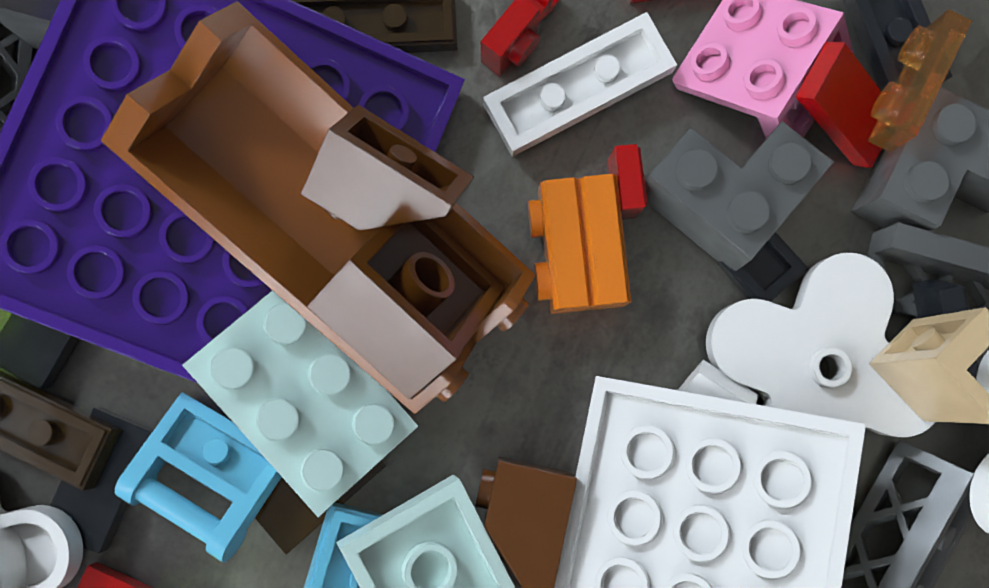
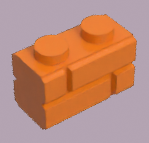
(581, 244)

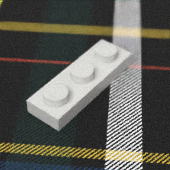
(579, 84)

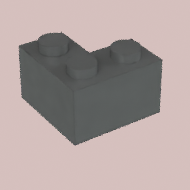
(928, 171)
(733, 207)

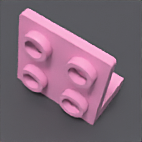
(759, 56)

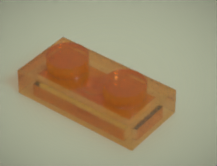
(927, 60)

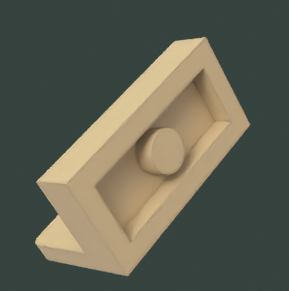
(930, 366)

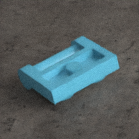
(211, 453)

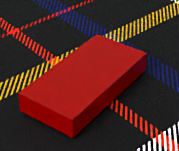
(841, 101)

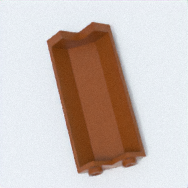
(232, 149)

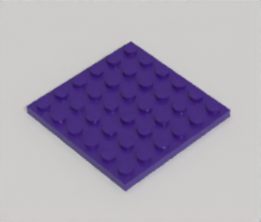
(96, 242)

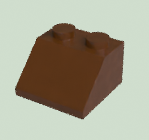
(408, 302)

